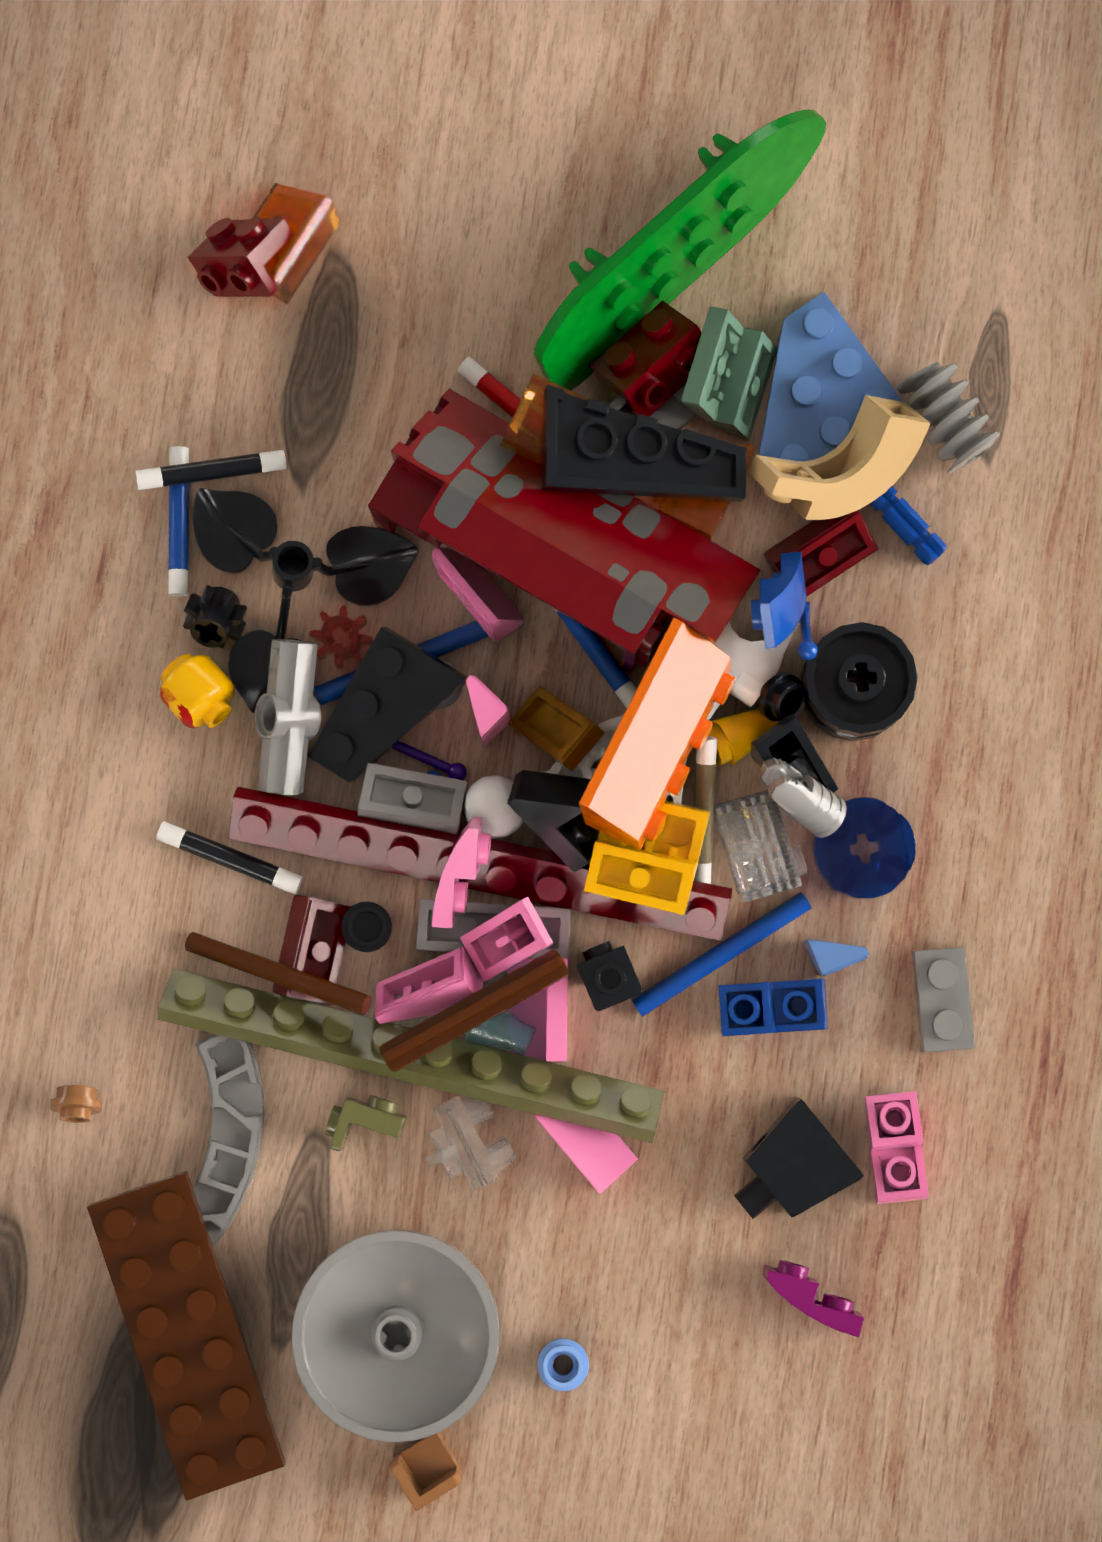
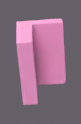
(549, 1015)

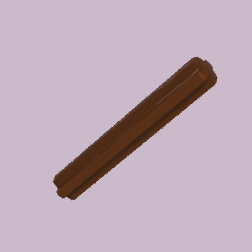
(473, 1010)

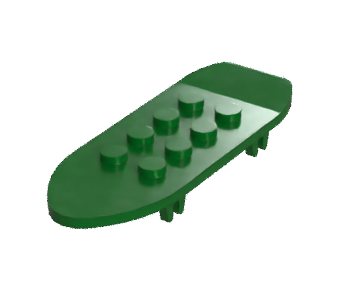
(676, 243)

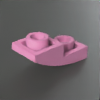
(464, 863)
(896, 1147)

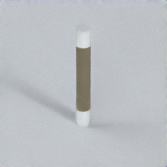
(704, 799)

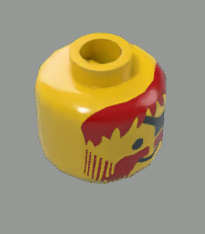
(197, 691)

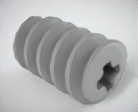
(949, 414)

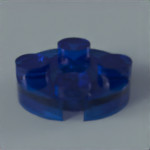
(886, 867)

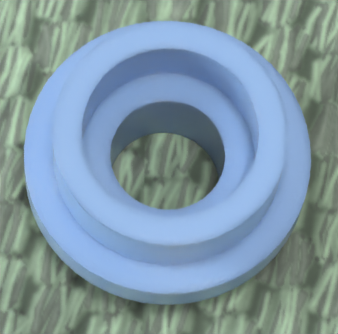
(555, 1379)

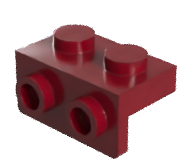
(235, 255)
(650, 359)

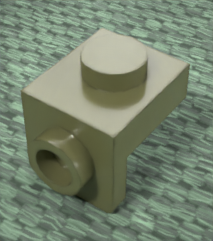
(376, 1115)

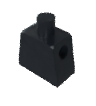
(795, 1164)

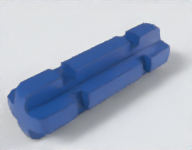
(909, 526)

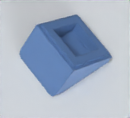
(831, 957)

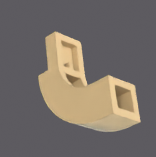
(856, 471)

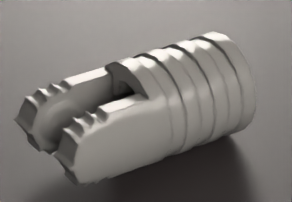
(803, 798)

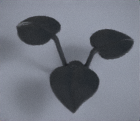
(238, 526)

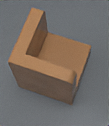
(426, 1470)

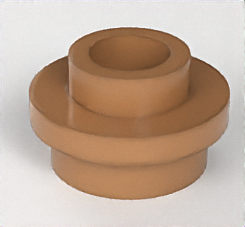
(76, 1103)

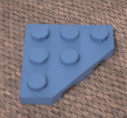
(817, 384)

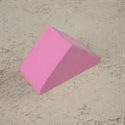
(506, 939)

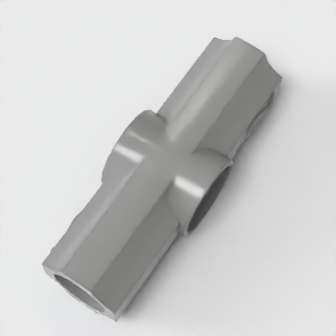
(287, 716)

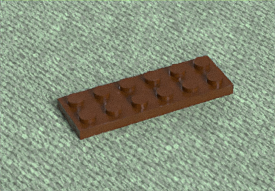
(186, 1335)

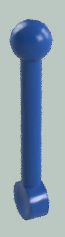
(807, 649)

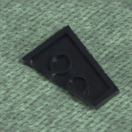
(382, 703)

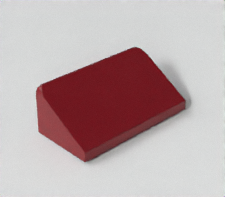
(826, 548)
(313, 942)

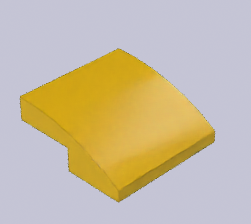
(660, 871)

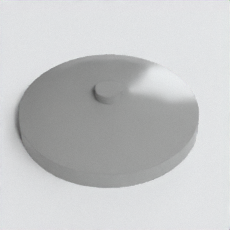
(395, 1335)

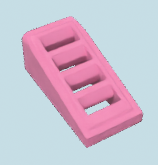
(427, 987)

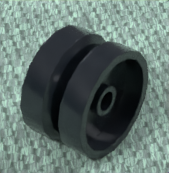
(879, 661)

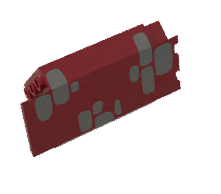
(584, 554)

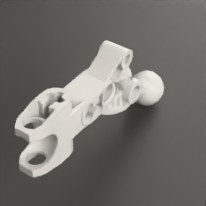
(749, 664)

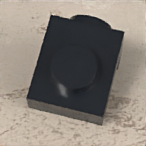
(608, 976)

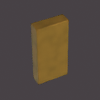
(556, 728)

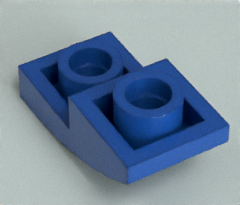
(780, 601)
(773, 1007)

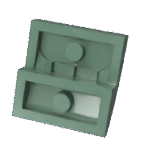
(729, 374)

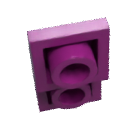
(800, 1291)

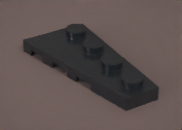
(626, 454)

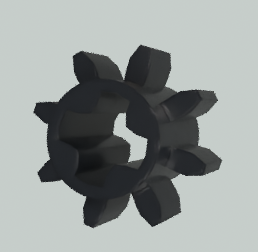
(214, 616)

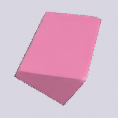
(477, 593)
(488, 709)
(595, 1153)

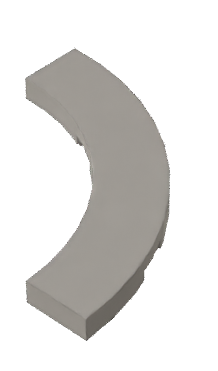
(235, 1130)

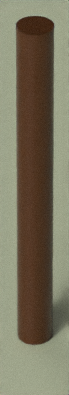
(278, 973)

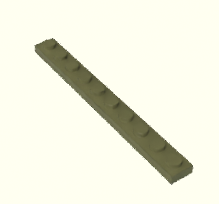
(452, 1068)

